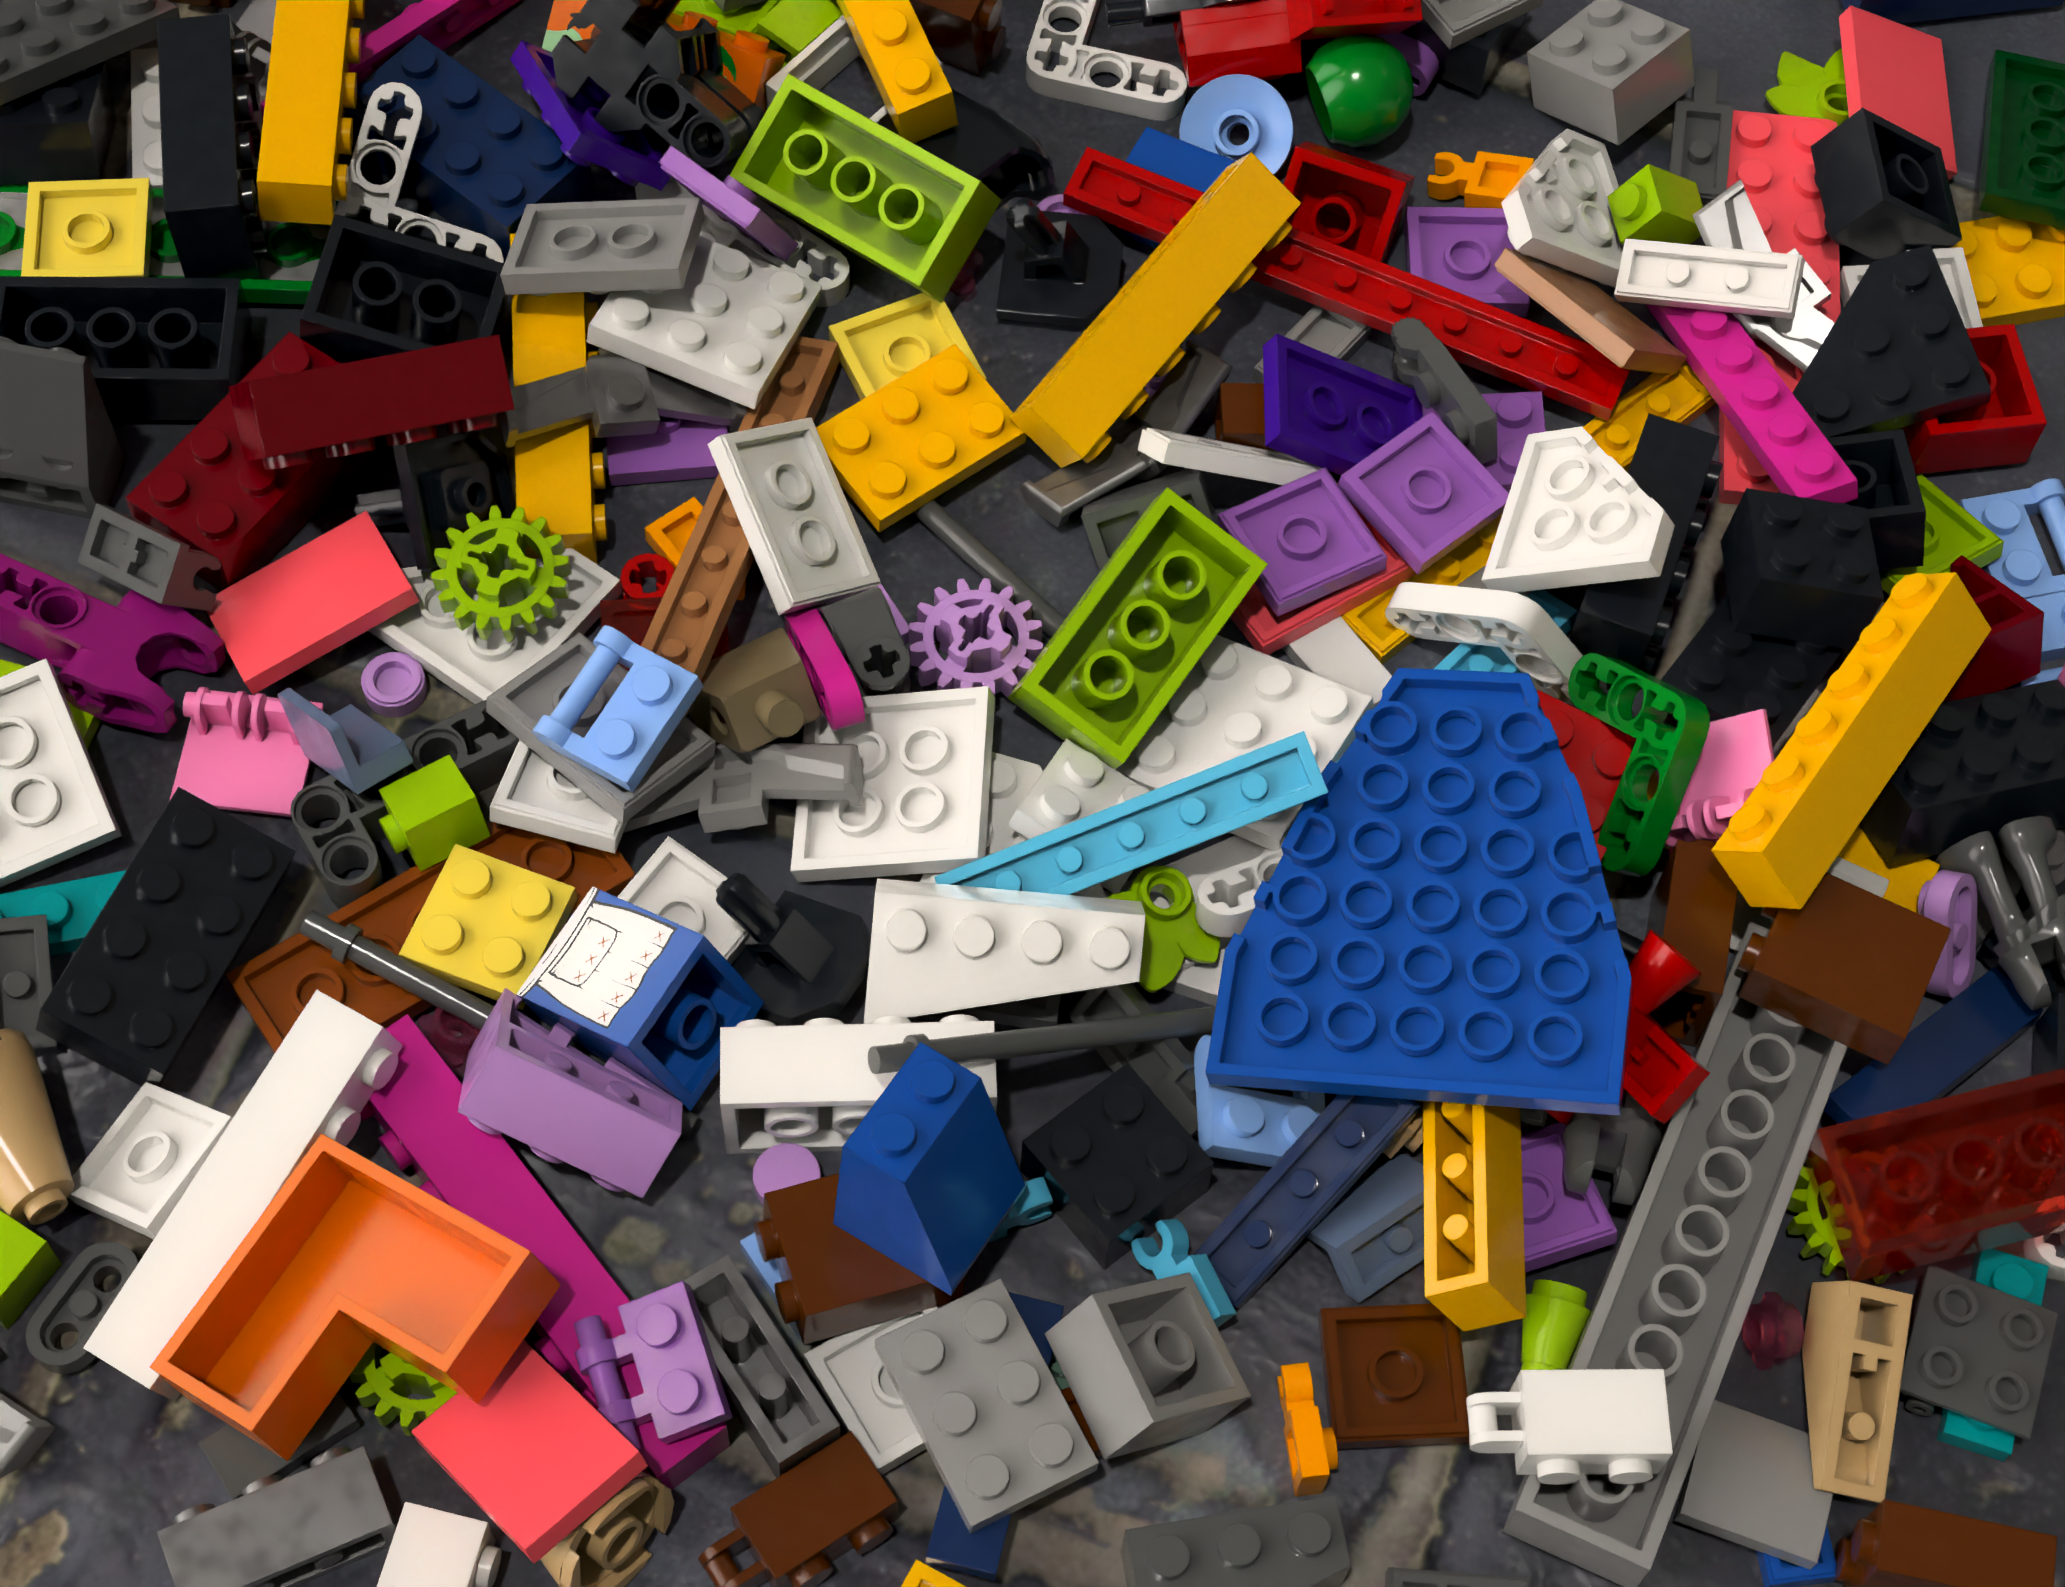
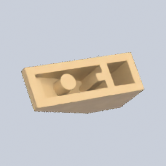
(1853, 1383)

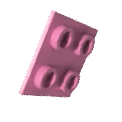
(241, 752)
(1724, 777)

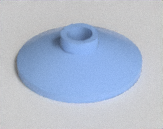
(1234, 102)

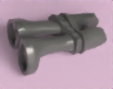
(2022, 942)
(1611, 1145)

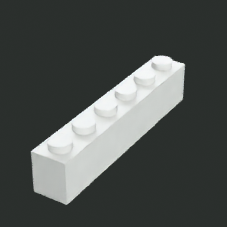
(307, 1089)

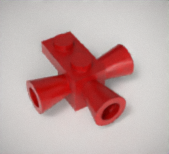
(1657, 1066)

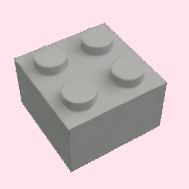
(1611, 69)
(1147, 1364)

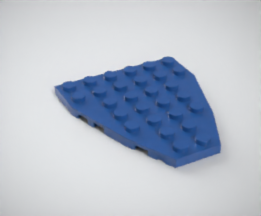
(1435, 919)

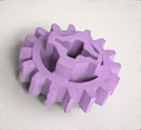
(967, 621)

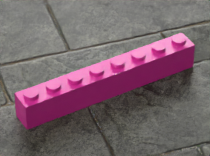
(493, 1186)

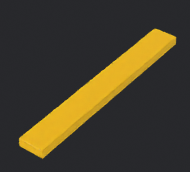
(1670, 396)

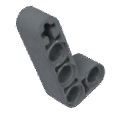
(352, 837)

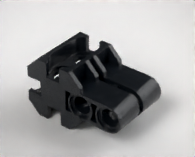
(659, 79)

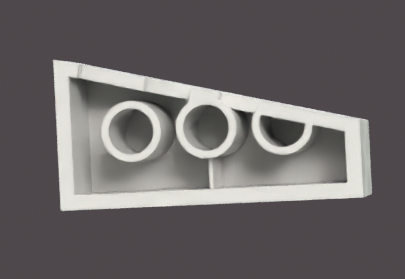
(990, 946)

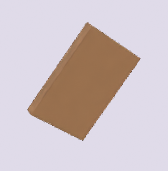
(1591, 314)

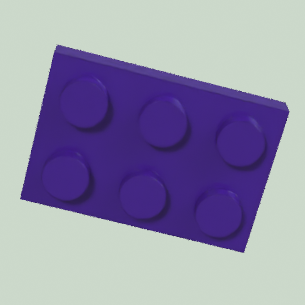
(627, 154)
(1329, 407)

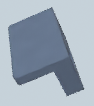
(345, 743)
(1376, 1228)

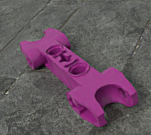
(104, 648)

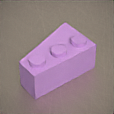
(566, 1103)

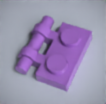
(671, 1360)

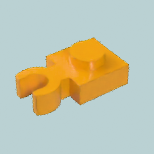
(1481, 182)
(1309, 1446)

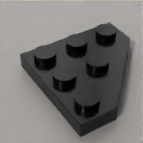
(1893, 353)

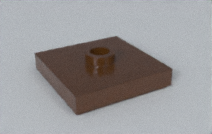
(1393, 1376)

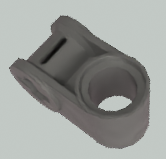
(869, 642)

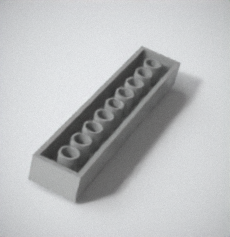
(1690, 1266)

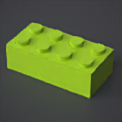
(865, 187)
(1138, 630)

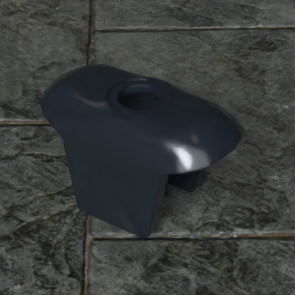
(993, 152)

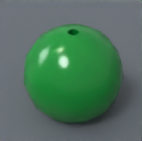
(1359, 89)

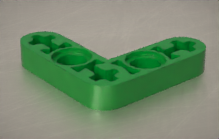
(1656, 747)

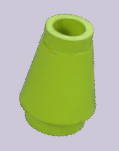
(1552, 1325)

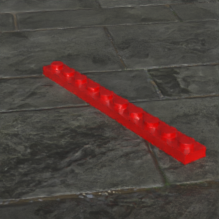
(1366, 290)

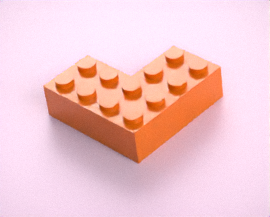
(342, 1265)

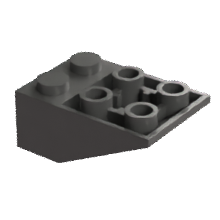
(54, 432)

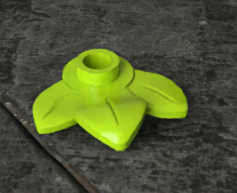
(1810, 89)
(1171, 931)

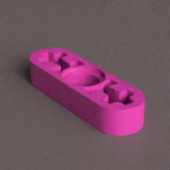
(826, 669)

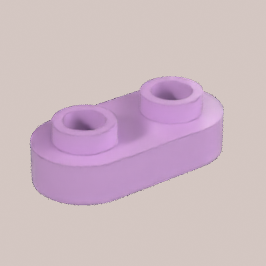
(1953, 903)

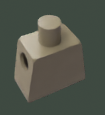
(756, 694)

